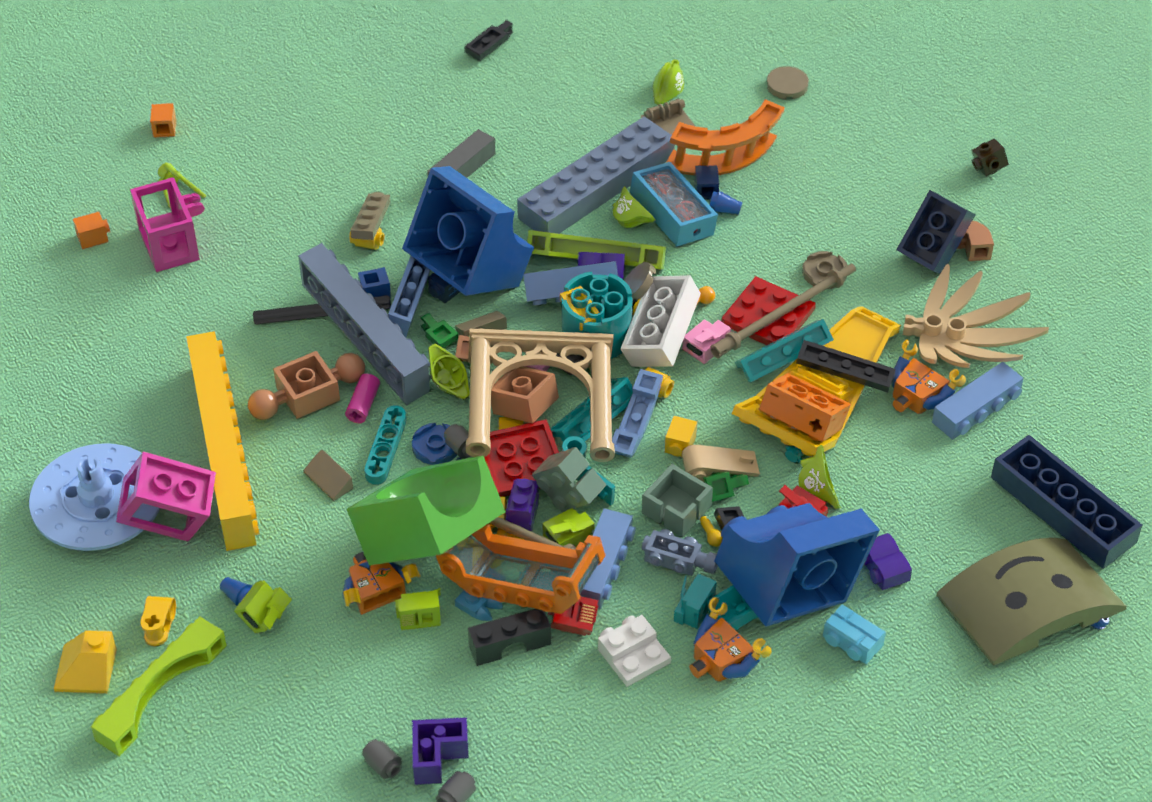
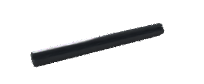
(303, 312)

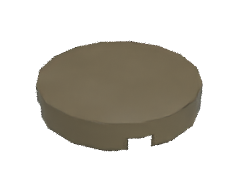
(787, 82)
(818, 265)
(640, 279)

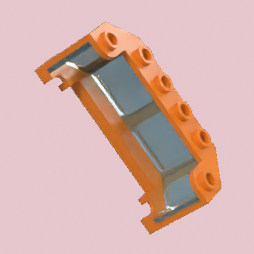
(521, 569)

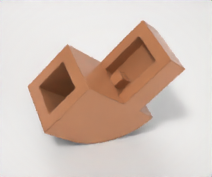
(977, 242)

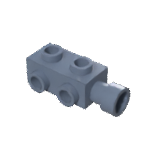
(677, 553)

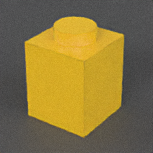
(680, 435)

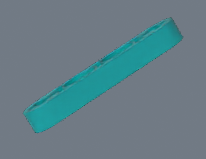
(383, 444)

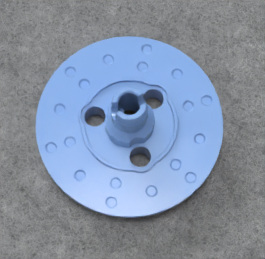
(79, 498)

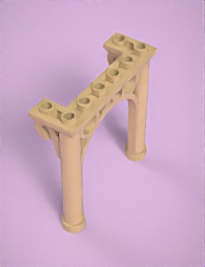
(540, 349)

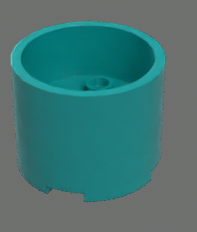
(610, 297)

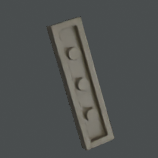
(370, 216)

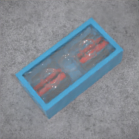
(673, 203)

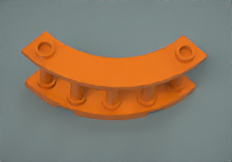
(742, 142)

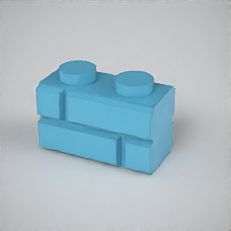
(853, 634)

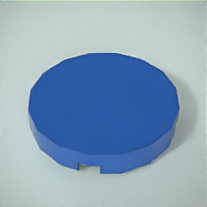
(430, 445)

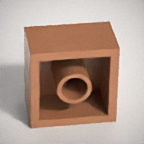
(524, 394)

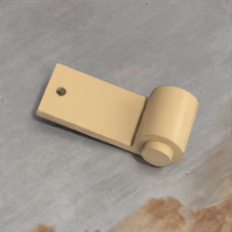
(703, 460)

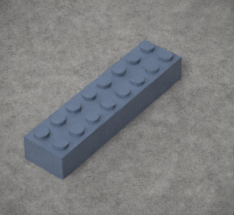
(594, 177)
(365, 323)

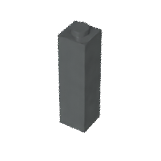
(469, 154)

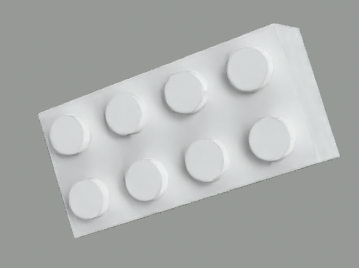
(661, 322)

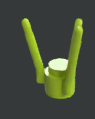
(168, 171)

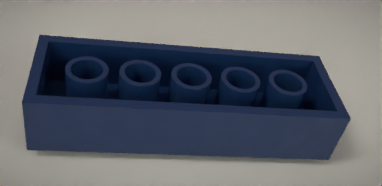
(1066, 501)

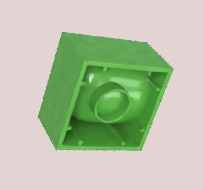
(426, 511)

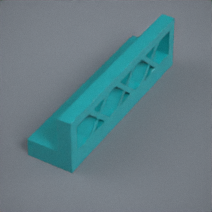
(783, 350)
(578, 420)

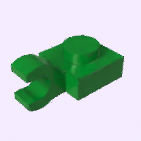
(438, 333)
(724, 484)

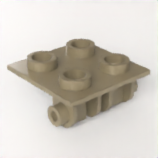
(668, 115)

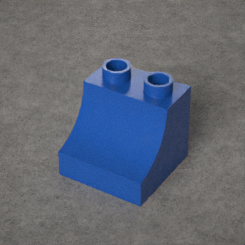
(466, 235)
(795, 559)

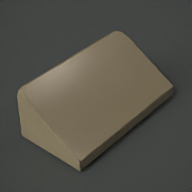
(489, 321)
(328, 475)

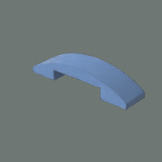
(637, 413)

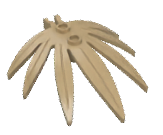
(941, 334)

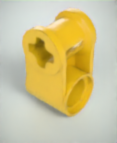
(157, 619)

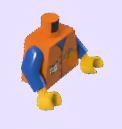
(920, 386)
(376, 584)
(722, 649)

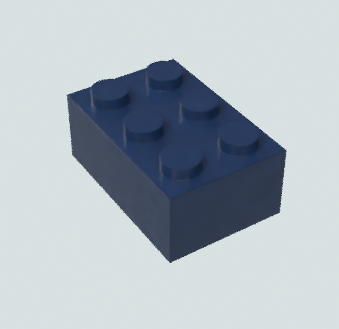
(935, 232)

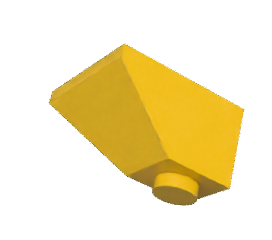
(86, 663)

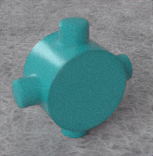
(793, 454)

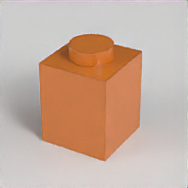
(163, 120)
(91, 230)

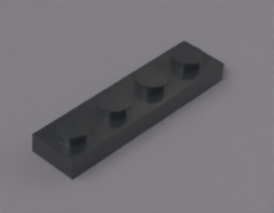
(845, 366)

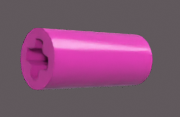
(362, 398)

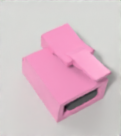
(701, 337)

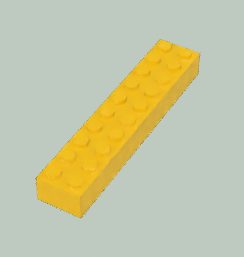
(221, 440)

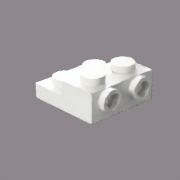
(633, 649)

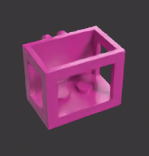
(169, 236)
(170, 487)

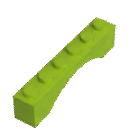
(570, 246)
(193, 648)

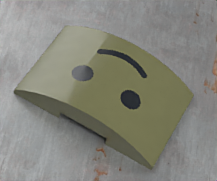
(1026, 596)

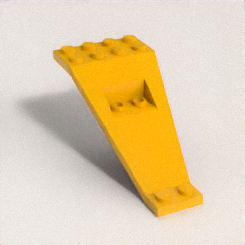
(857, 334)

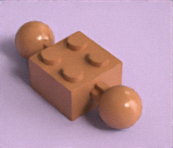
(306, 385)

